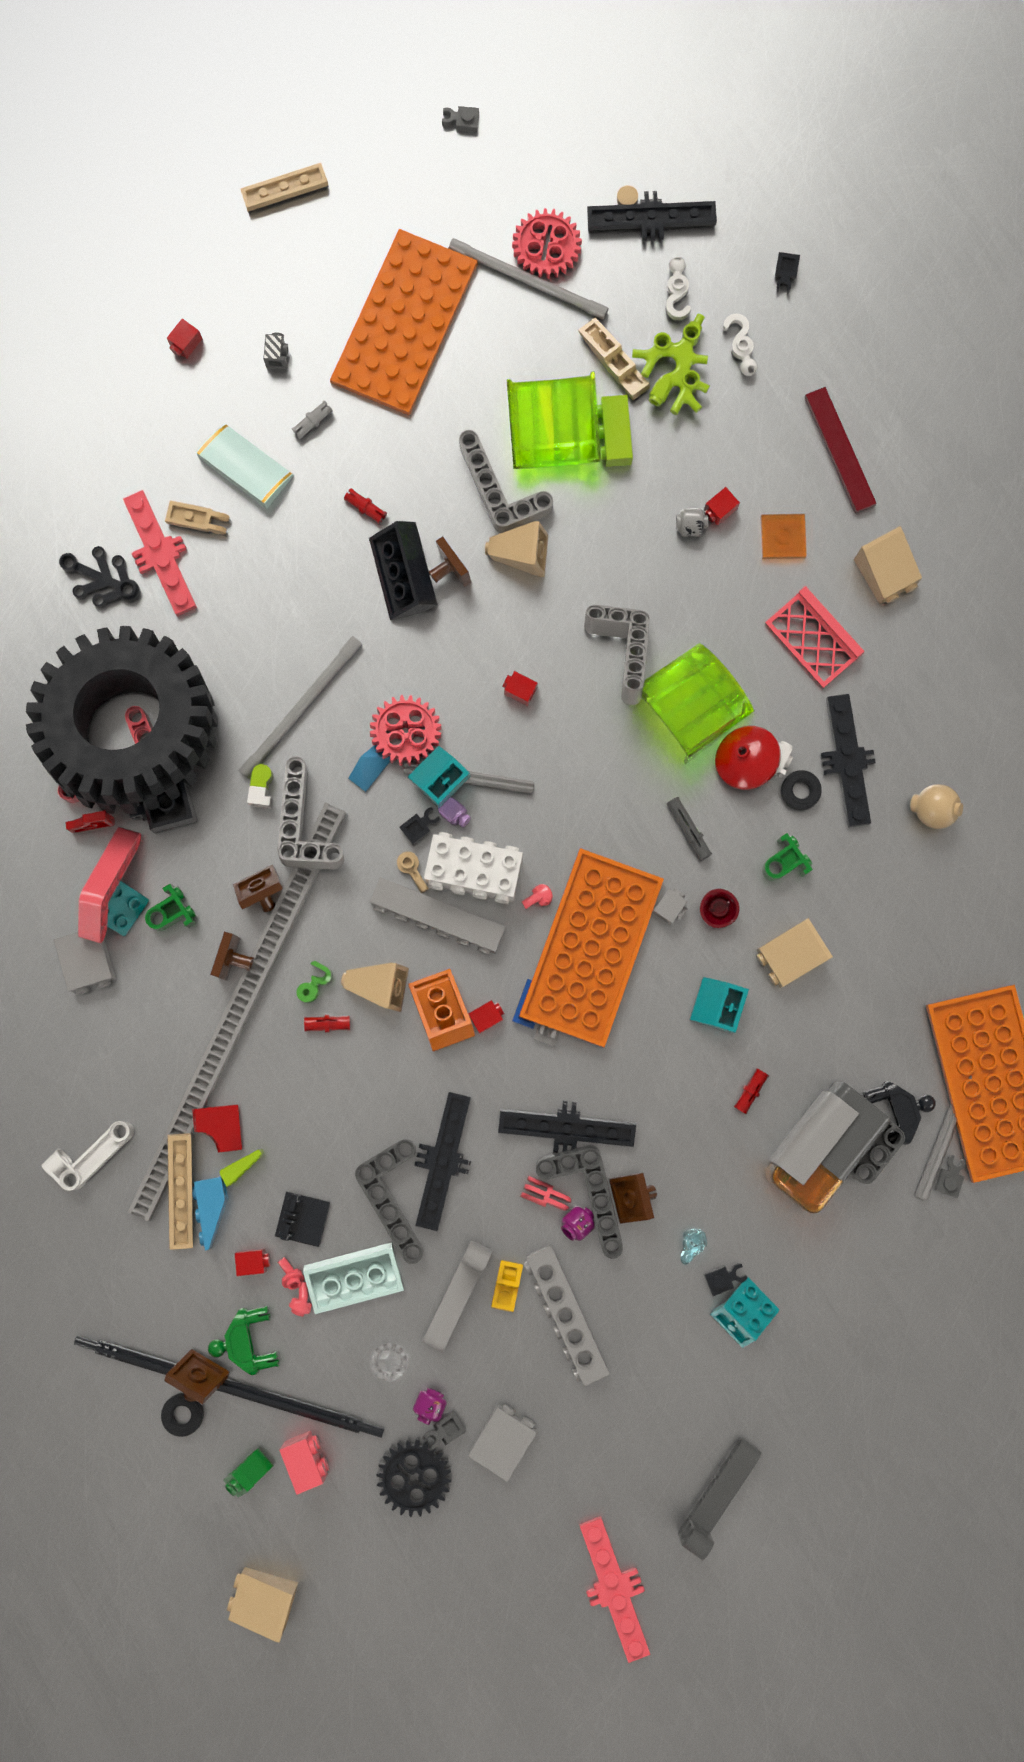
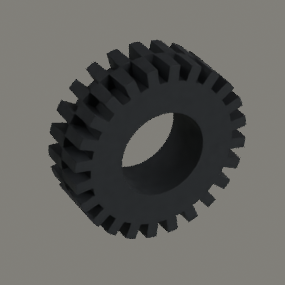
(89, 680)

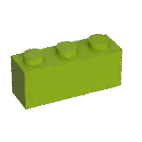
(615, 431)

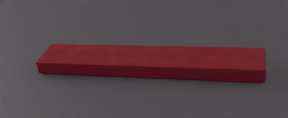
(840, 450)

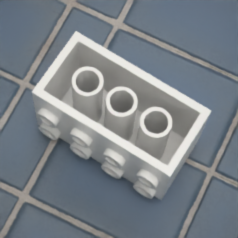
(473, 868)

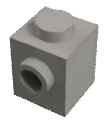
(671, 906)

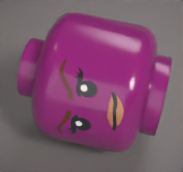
(578, 1223)
(429, 1406)

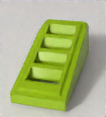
(234, 1171)

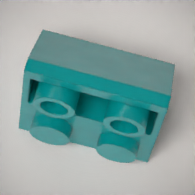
(439, 776)
(719, 1004)

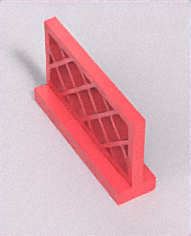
(831, 627)

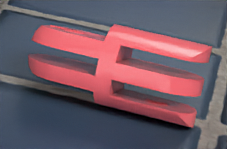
(545, 1194)

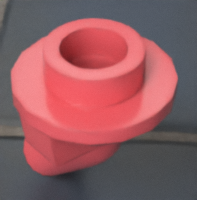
(541, 894)
(293, 1276)
(301, 1306)

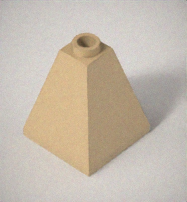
(521, 548)
(379, 984)

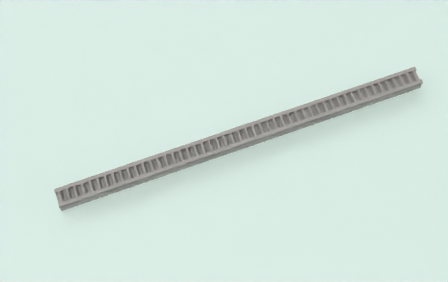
(236, 1013)

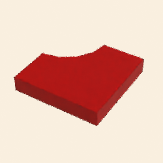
(90, 822)
(220, 1125)

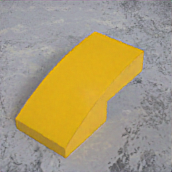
(507, 1286)

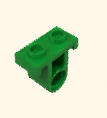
(787, 859)
(172, 909)
(247, 1473)

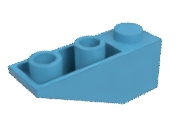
(211, 1201)

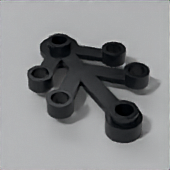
(102, 578)

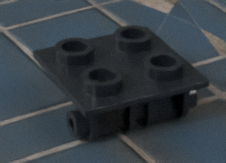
(302, 1219)

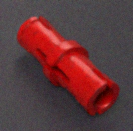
(365, 506)
(326, 1023)
(751, 1091)

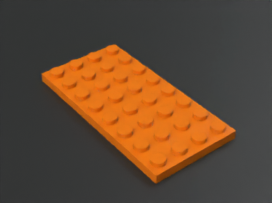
(404, 321)
(591, 948)
(985, 1040)

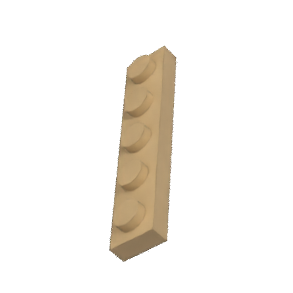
(180, 1191)

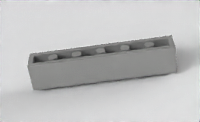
(437, 915)

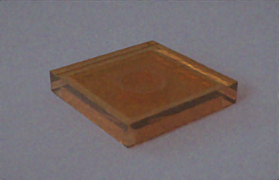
(783, 536)

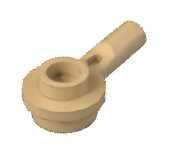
(408, 864)

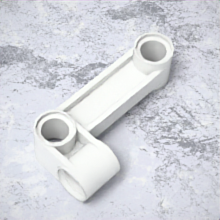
(60, 1165)

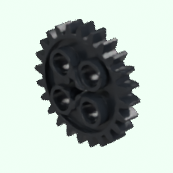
(401, 1494)

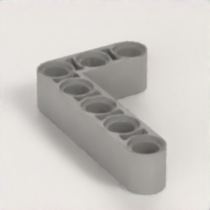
(494, 490)
(624, 624)
(295, 822)
(457, 1295)

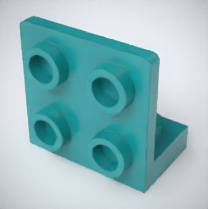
(125, 908)
(745, 1313)

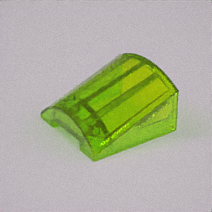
(554, 422)
(696, 699)

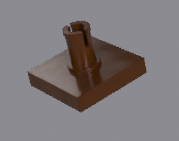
(450, 564)
(258, 889)
(228, 956)
(632, 1198)
(196, 1377)

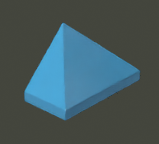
(368, 768)

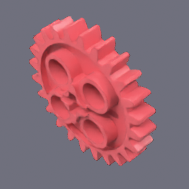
(526, 240)
(403, 711)

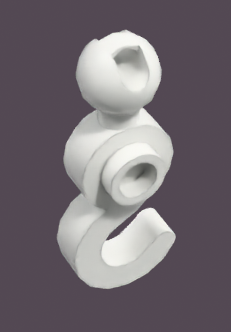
(677, 288)
(742, 344)

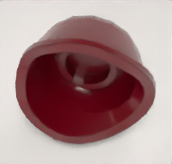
(719, 908)

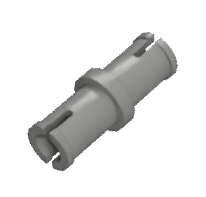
(312, 419)

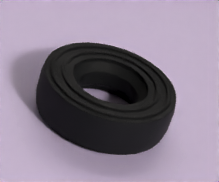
(801, 776)
(176, 1428)

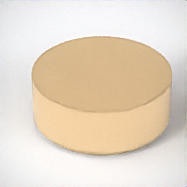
(627, 195)

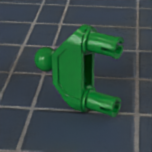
(239, 1342)

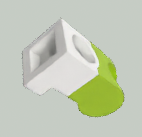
(259, 787)

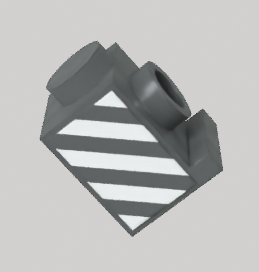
(275, 351)

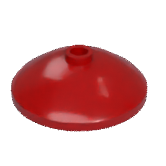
(754, 766)

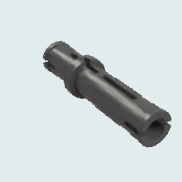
(703, 851)

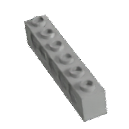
(596, 1367)

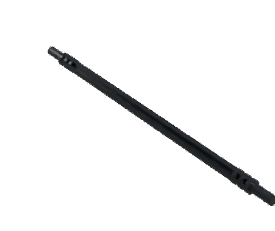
(235, 1388)

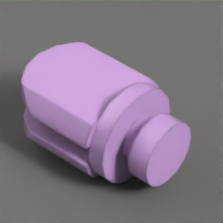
(454, 812)

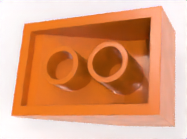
(441, 1009)

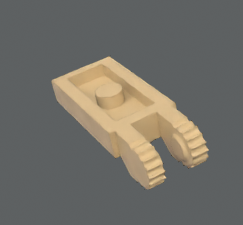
(195, 517)

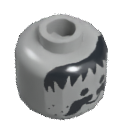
(691, 522)

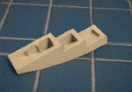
(613, 358)

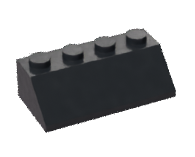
(402, 570)

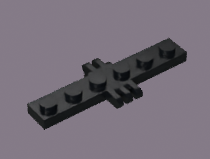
(651, 216)
(848, 760)
(567, 1127)
(442, 1161)

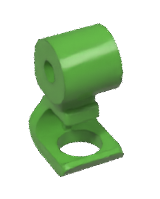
(309, 991)

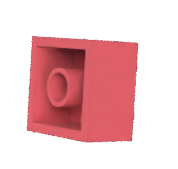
(304, 1462)

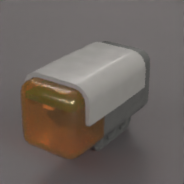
(829, 1145)

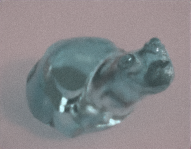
(693, 1244)

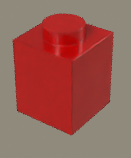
(184, 339)
(721, 506)
(520, 688)
(486, 1016)
(251, 1262)

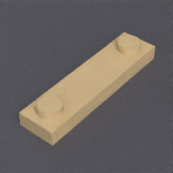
(284, 187)

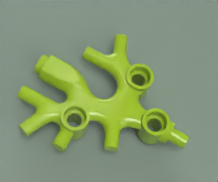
(684, 357)

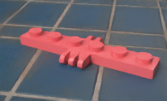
(159, 553)
(615, 1589)

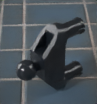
(903, 1107)

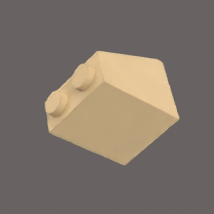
(888, 566)
(793, 953)
(262, 1603)

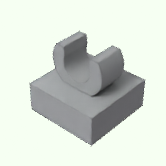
(546, 1035)

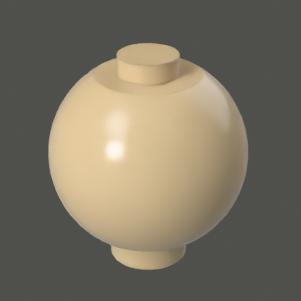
(937, 806)

